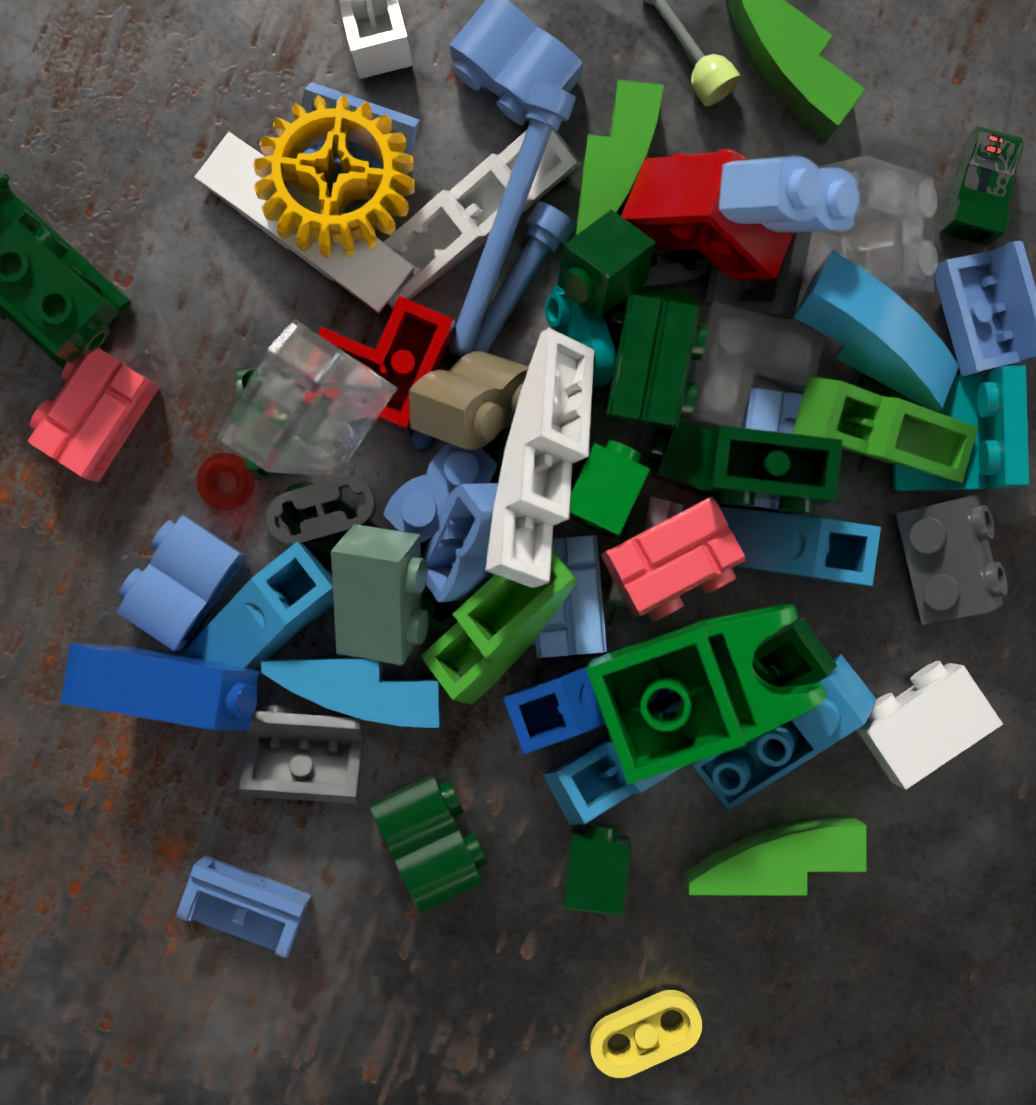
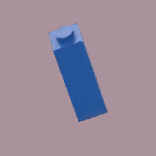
(160, 686)

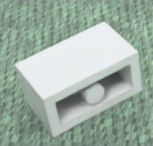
(927, 723)

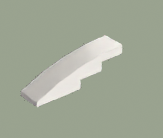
(462, 218)
(367, 275)
(536, 469)

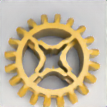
(287, 165)

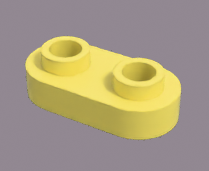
(648, 1038)

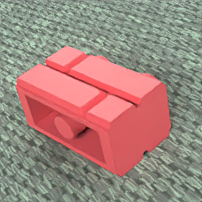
(91, 413)
(673, 559)

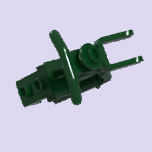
(50, 285)

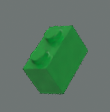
(607, 488)

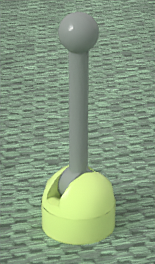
(713, 74)

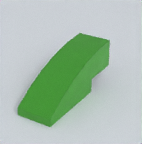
(789, 56)
(615, 161)
(886, 428)
(495, 631)
(779, 859)

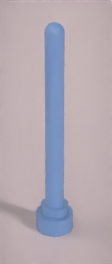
(546, 111)
(546, 231)

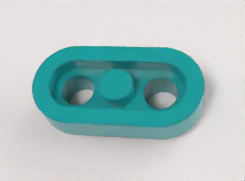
(584, 327)

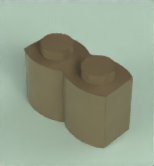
(468, 401)

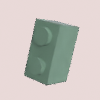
(379, 594)

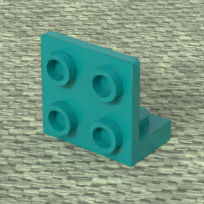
(1000, 451)

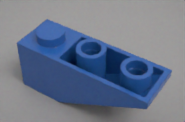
(557, 709)

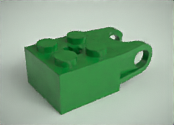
(719, 692)

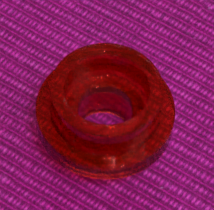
(208, 481)

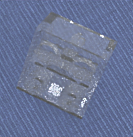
(305, 407)

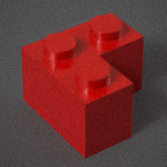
(679, 209)
(408, 349)

